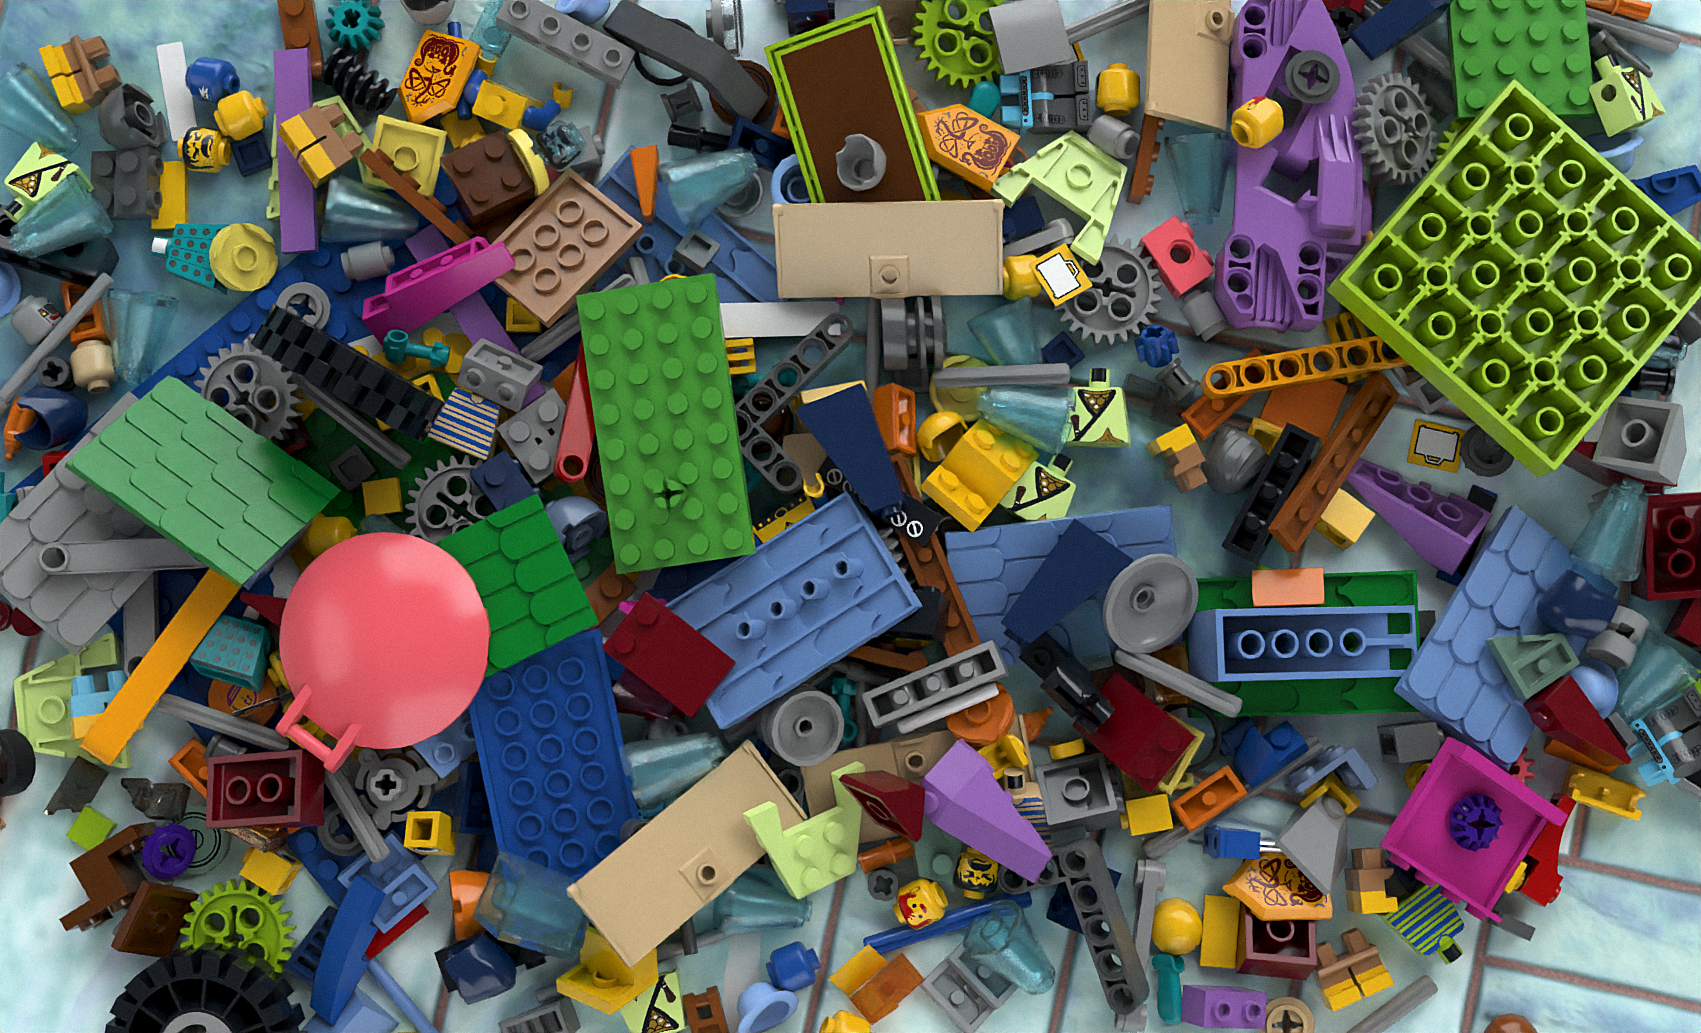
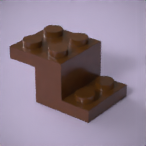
(489, 184)
(108, 877)

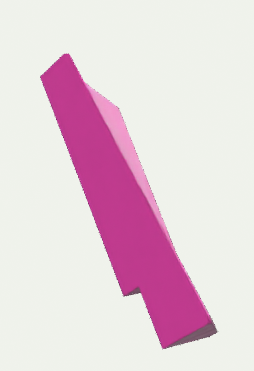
(434, 286)

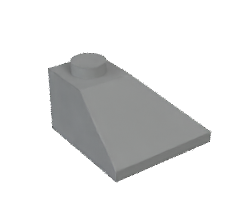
(1643, 439)
(1317, 841)

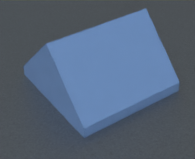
(358, 1016)

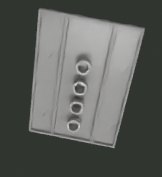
(68, 510)

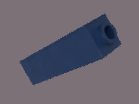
(853, 440)
(1066, 579)

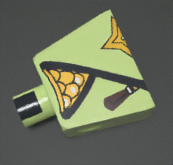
(1623, 97)
(34, 177)
(1099, 414)
(1041, 491)
(659, 1007)

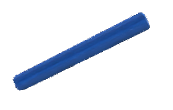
(951, 921)

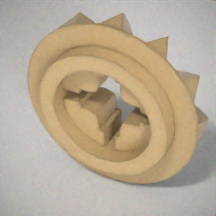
(1296, 1012)

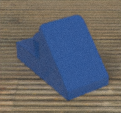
(1265, 755)

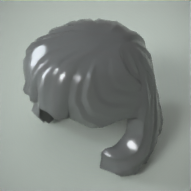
(1233, 461)

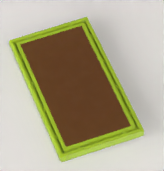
(846, 84)

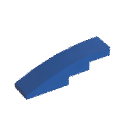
(344, 948)

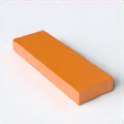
(1208, 414)

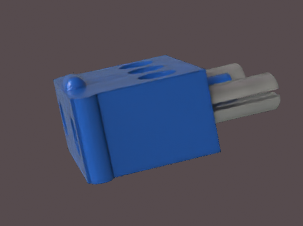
(1235, 843)

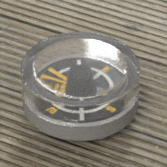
(727, 25)

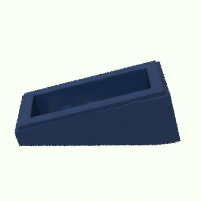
(302, 951)

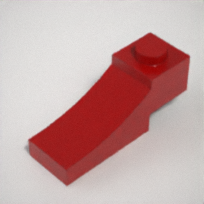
(1542, 875)

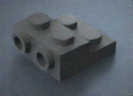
(128, 182)
(1080, 793)

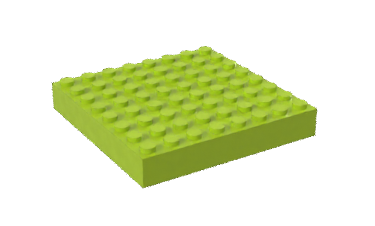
(1525, 279)

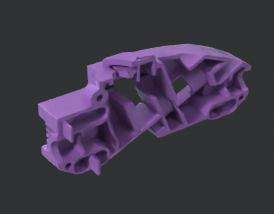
(1266, 227)

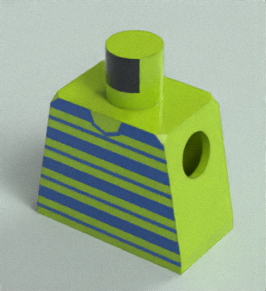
(1427, 922)

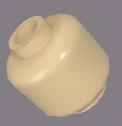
(93, 366)

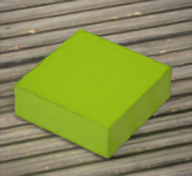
(91, 828)

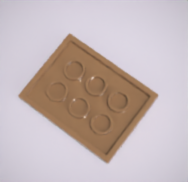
(564, 246)

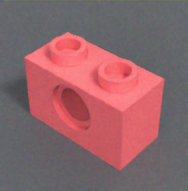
(1177, 277)

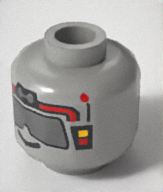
(35, 319)

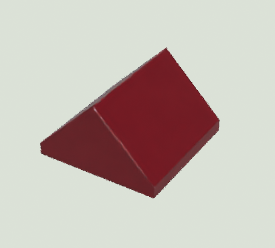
(888, 801)

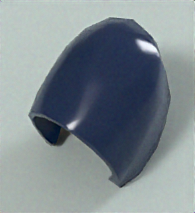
(57, 420)
(1576, 607)
(480, 969)

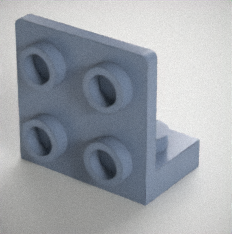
(1350, 770)

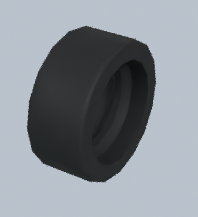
(20, 762)

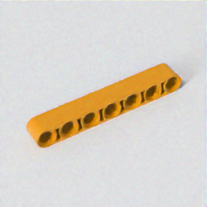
(1304, 369)
(159, 667)

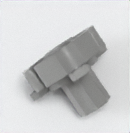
(376, 772)

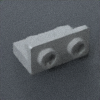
(498, 374)

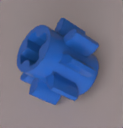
(1156, 346)

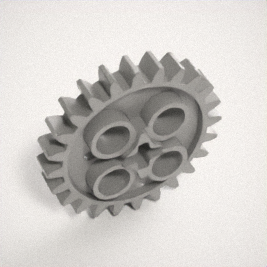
(1394, 129)
(1101, 320)
(267, 377)
(427, 500)

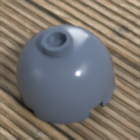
(576, 524)

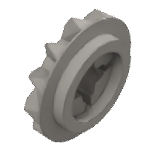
(301, 293)

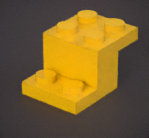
(978, 473)
(603, 978)

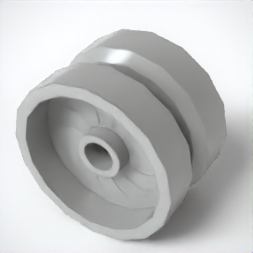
(801, 725)

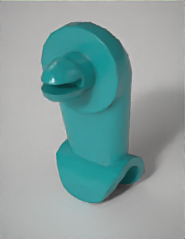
(985, 98)
(1169, 987)

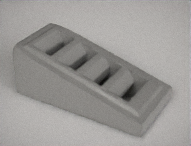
(559, 1013)

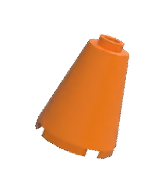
(465, 893)

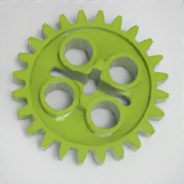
(956, 63)
(269, 933)

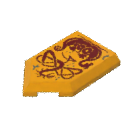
(436, 75)
(966, 143)
(1278, 890)

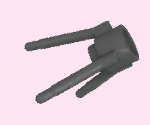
(1605, 44)

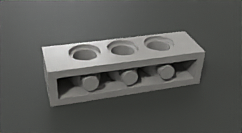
(567, 39)
(935, 684)

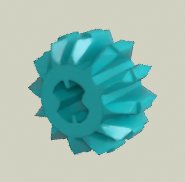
(342, 28)

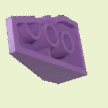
(1432, 524)
(975, 809)

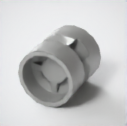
(1617, 640)

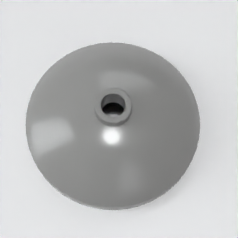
(1150, 603)

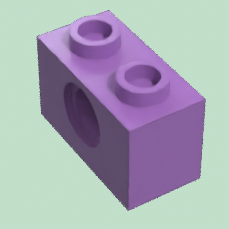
(1223, 1007)

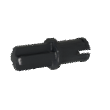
(697, 139)

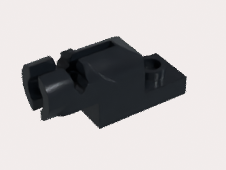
(1067, 683)

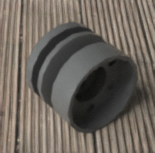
(912, 333)

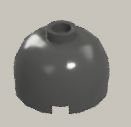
(129, 120)

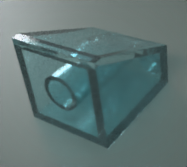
(531, 908)

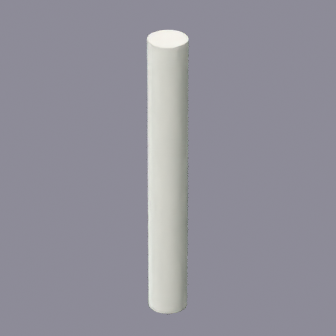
(948, 707)

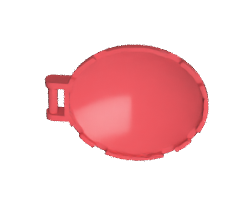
(381, 645)

